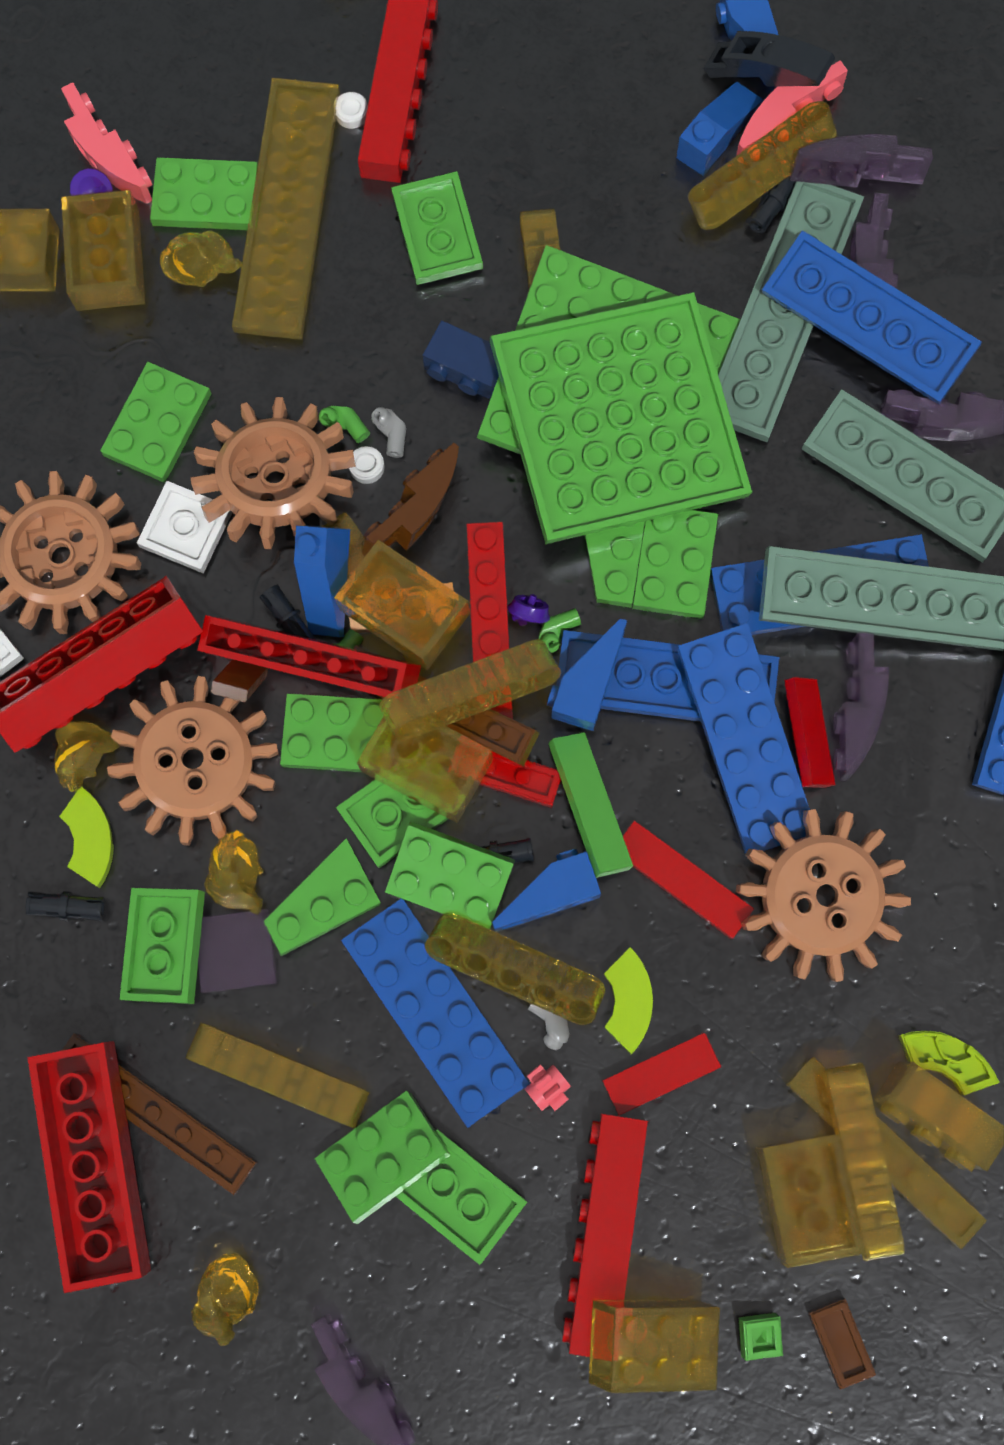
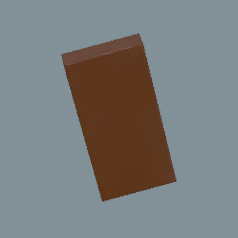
(238, 680)
(842, 1343)

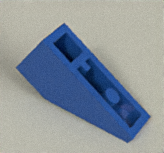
(745, 16)
(716, 127)
(321, 572)
(586, 682)
(559, 887)

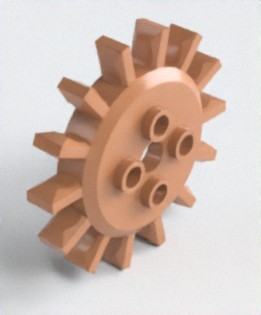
(257, 450)
(58, 520)
(222, 779)
(791, 879)

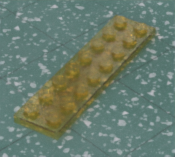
(286, 209)

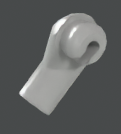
(392, 428)
(556, 1028)

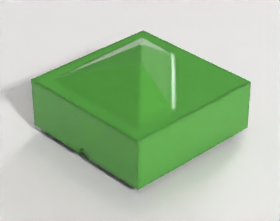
(760, 1336)

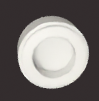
(351, 110)
(368, 465)

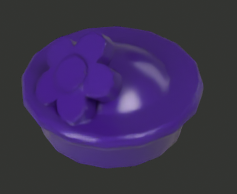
(90, 182)
(528, 609)

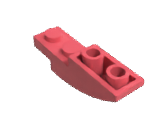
(788, 100)
(104, 149)

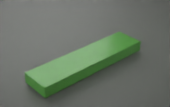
(590, 805)

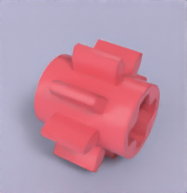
(547, 1087)

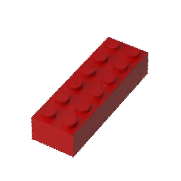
(94, 663)
(89, 1167)

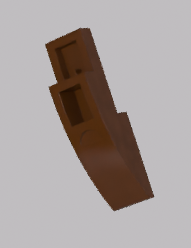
(418, 504)

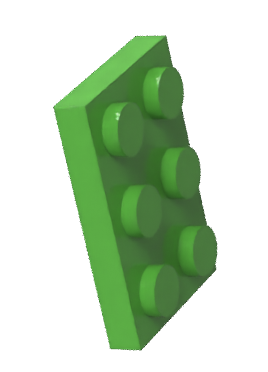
(203, 193)
(437, 228)
(156, 422)
(676, 564)
(327, 731)
(382, 817)
(449, 875)
(162, 945)
(382, 1157)
(464, 1202)

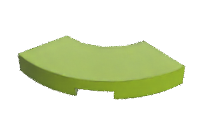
(91, 836)
(632, 1000)
(949, 1057)

